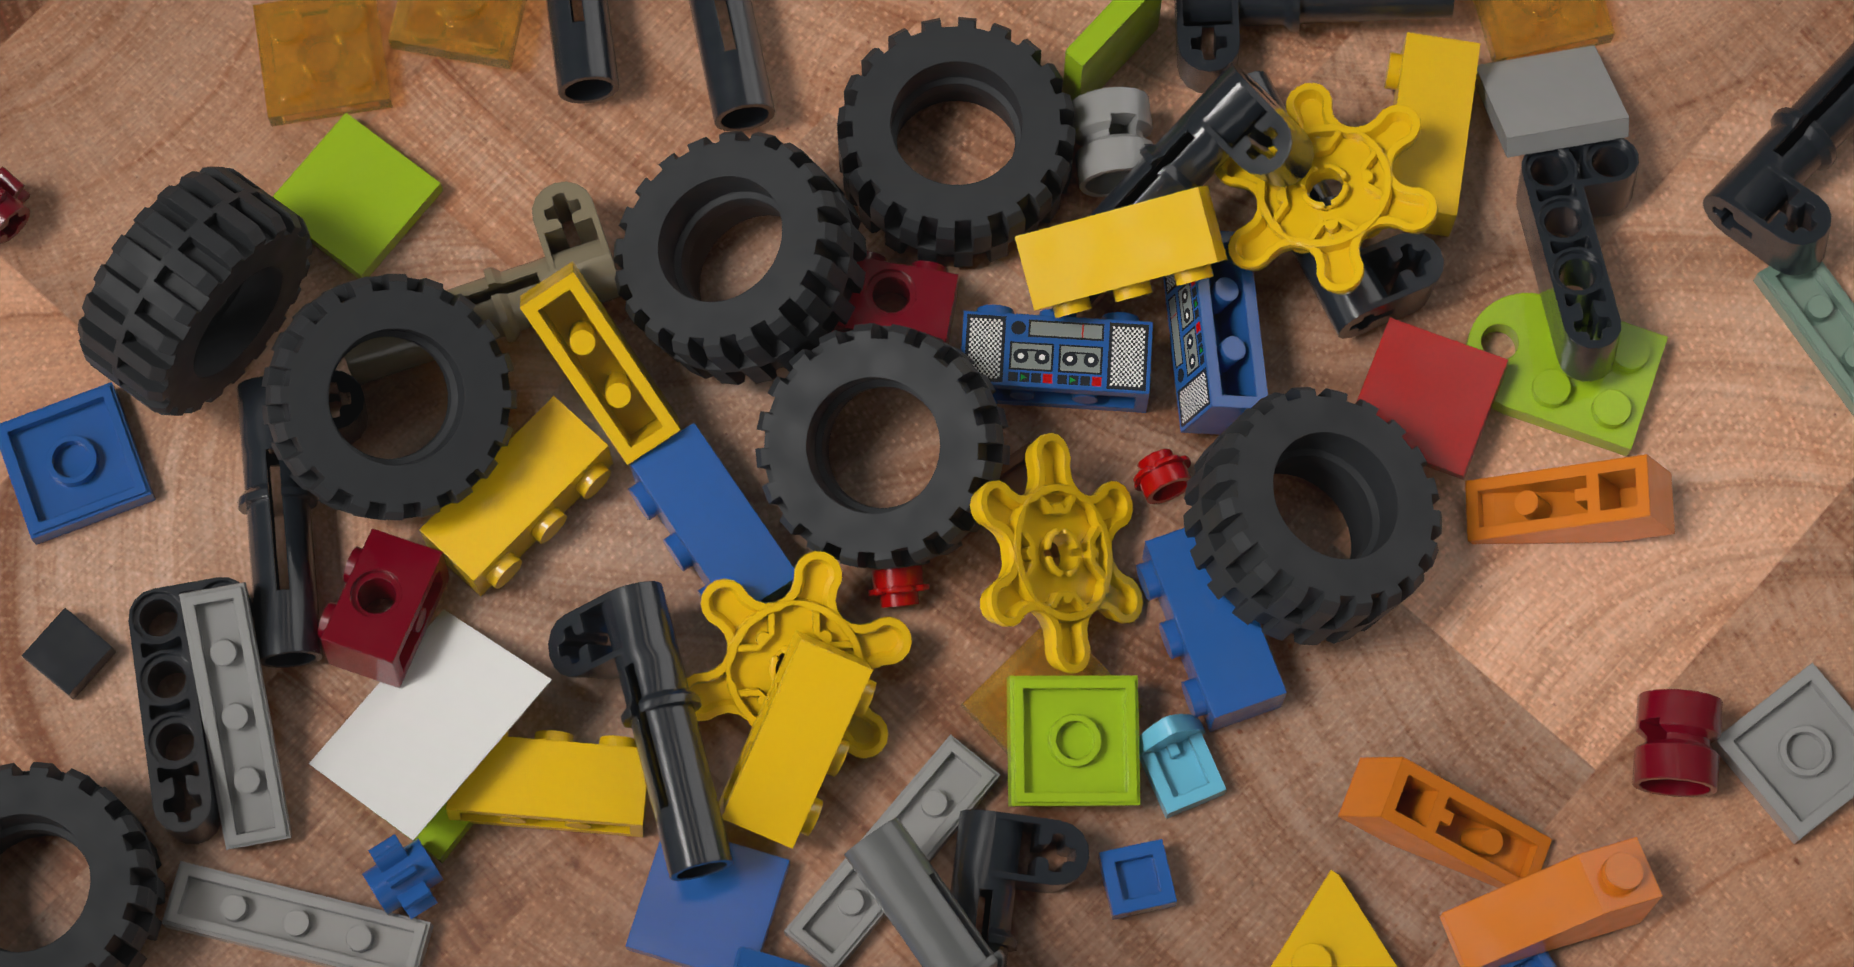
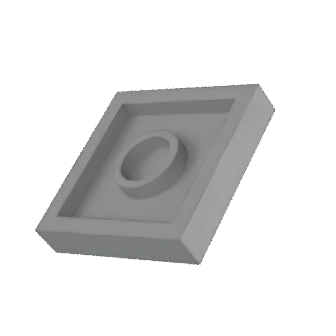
(1551, 101)
(1795, 752)

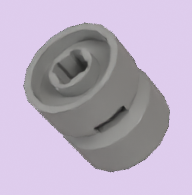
(1112, 130)

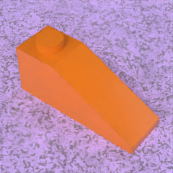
(1573, 504)
(1441, 822)
(1555, 907)

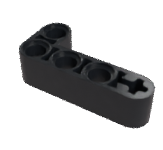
(1557, 262)
(173, 716)

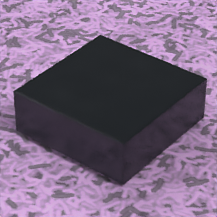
(69, 653)

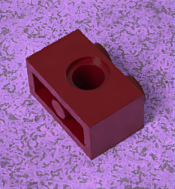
(925, 286)
(385, 642)

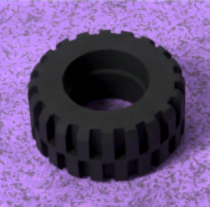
(964, 67)
(687, 213)
(194, 290)
(474, 378)
(802, 425)
(1365, 473)
(119, 857)

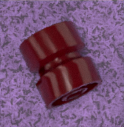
(1677, 743)

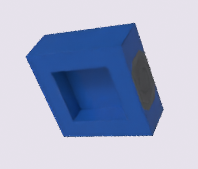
(1137, 879)

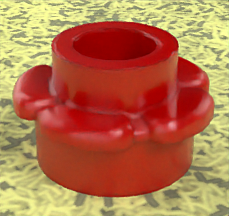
(1162, 476)
(898, 585)

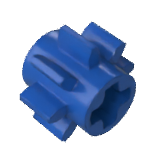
(402, 876)

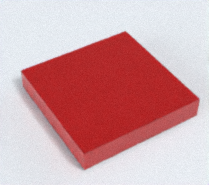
(1434, 392)

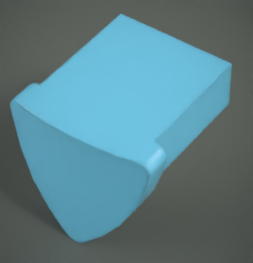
(1179, 764)

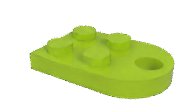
(1542, 394)

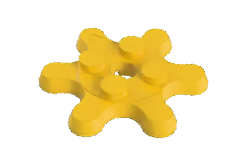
(1365, 206)
(1082, 530)
(763, 631)

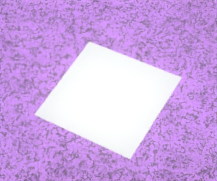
(421, 741)

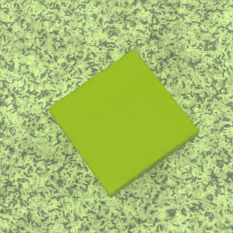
(1108, 44)
(357, 196)
(1073, 741)

